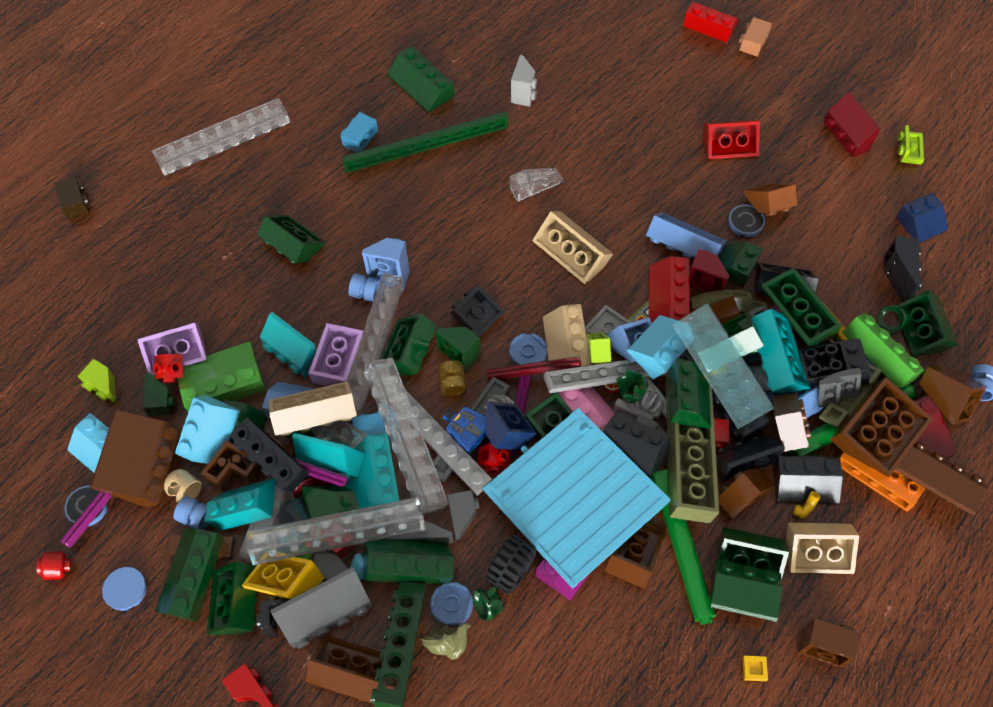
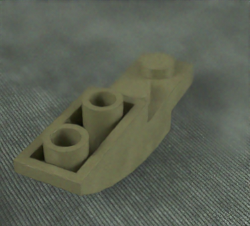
(742, 298)

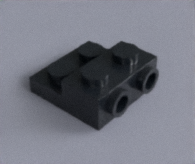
(476, 311)

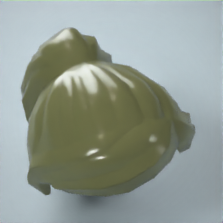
(447, 640)

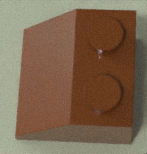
(772, 198)

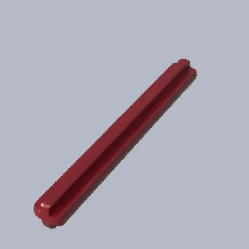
(534, 368)

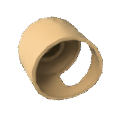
(182, 484)

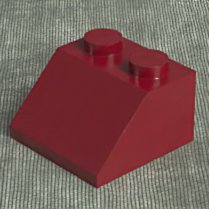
(707, 273)

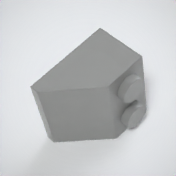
(523, 83)

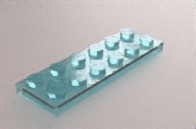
(723, 366)

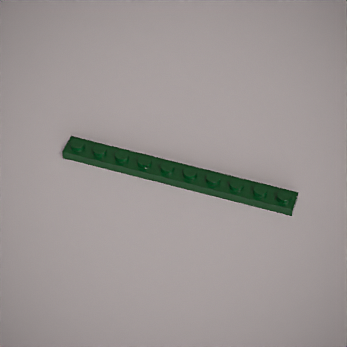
(425, 142)

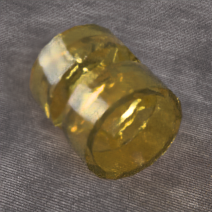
(452, 378)

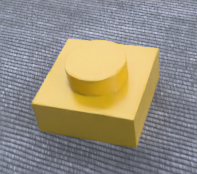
(755, 668)

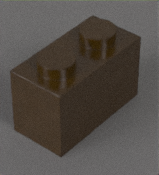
(71, 197)

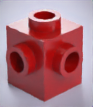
(168, 367)
(493, 459)

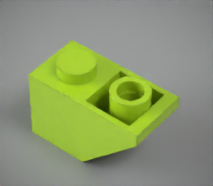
(100, 379)

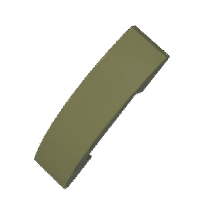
(836, 414)

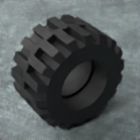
(510, 564)

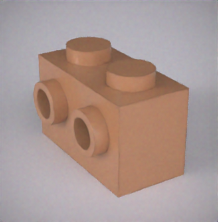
(754, 36)

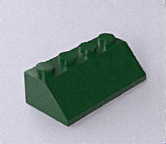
(421, 79)
(802, 308)
(407, 561)
(190, 574)

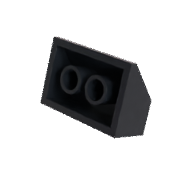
(769, 271)
(746, 432)
(639, 442)
(752, 454)
(800, 475)

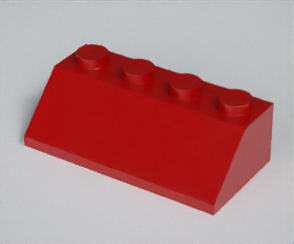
(669, 288)

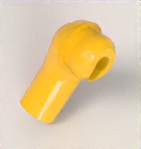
(809, 505)

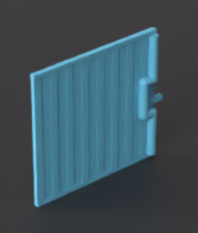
(576, 497)

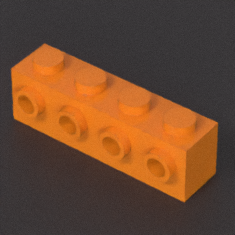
(895, 488)

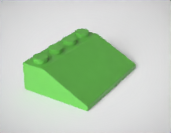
(884, 351)
(223, 376)

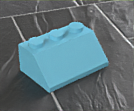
(657, 347)
(206, 429)
(88, 441)

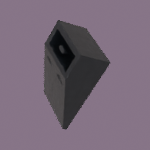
(903, 266)
(834, 357)

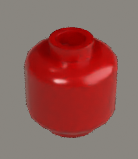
(53, 565)

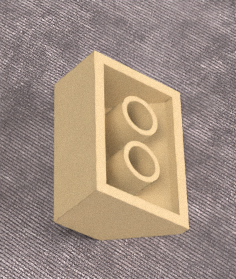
(822, 548)

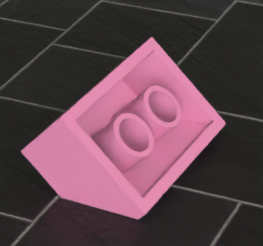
(590, 404)

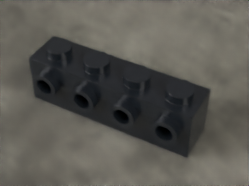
(269, 454)

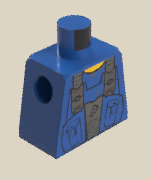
(466, 428)

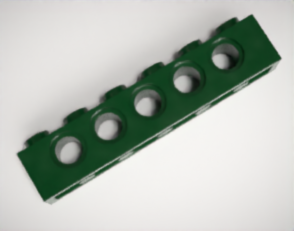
(406, 595)

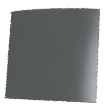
(839, 386)

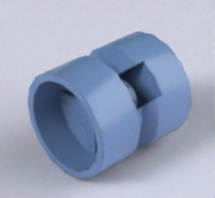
(363, 287)
(984, 375)
(191, 512)

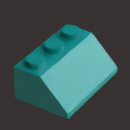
(287, 345)
(328, 455)
(241, 505)

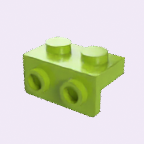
(910, 146)

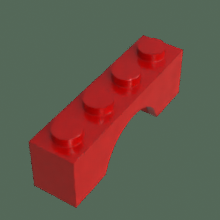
(244, 686)

